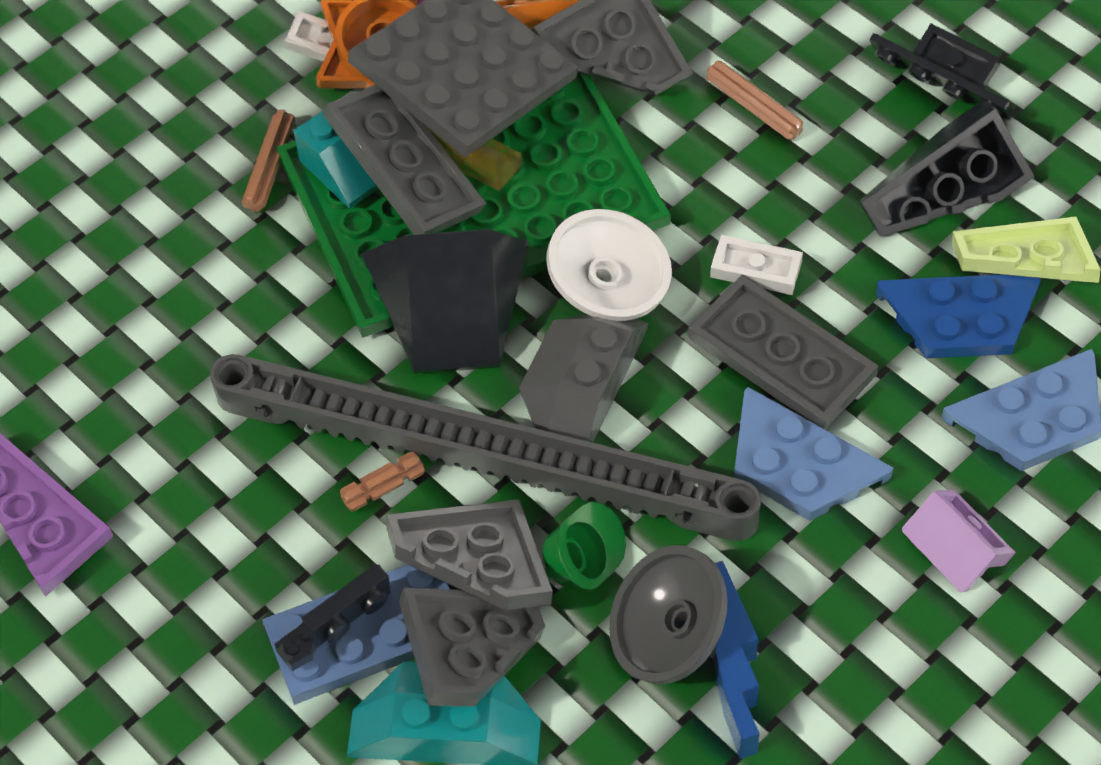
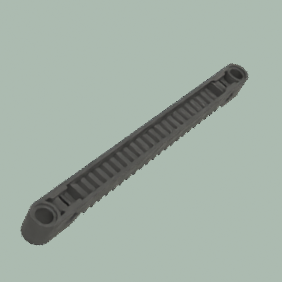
(490, 444)

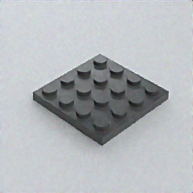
(463, 68)

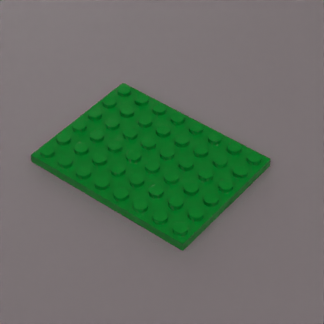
(570, 164)

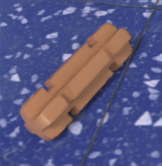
(382, 481)

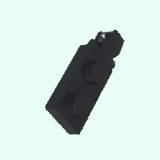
(333, 616)

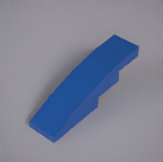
(733, 672)

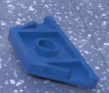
(961, 313)

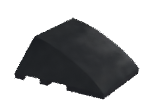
(449, 295)

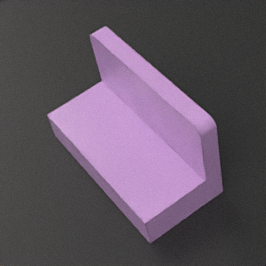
(956, 539)

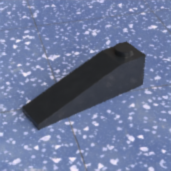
(955, 170)

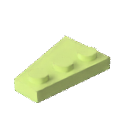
(1029, 249)

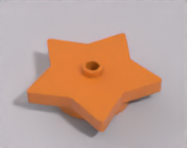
(349, 25)

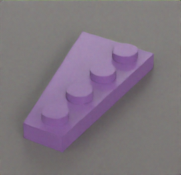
(45, 520)

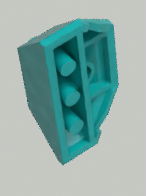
(401, 726)

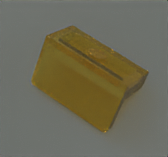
(490, 163)

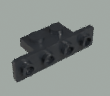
(949, 62)

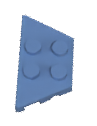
(1036, 413)
(799, 460)

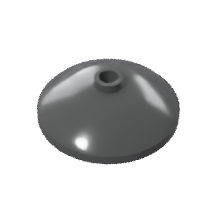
(668, 614)

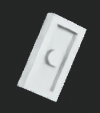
(763, 264)

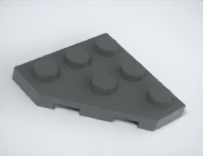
(617, 43)
(476, 549)
(464, 642)

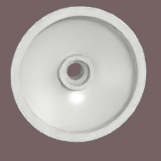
(614, 249)

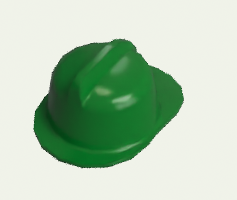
(585, 547)

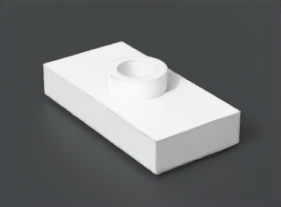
(309, 36)

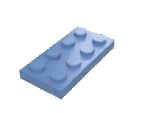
(368, 647)

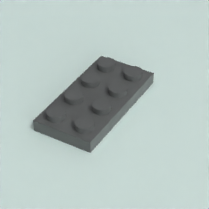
(404, 161)
(783, 352)

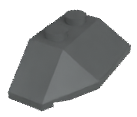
(579, 373)

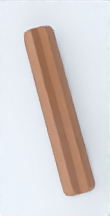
(755, 100)
(268, 161)

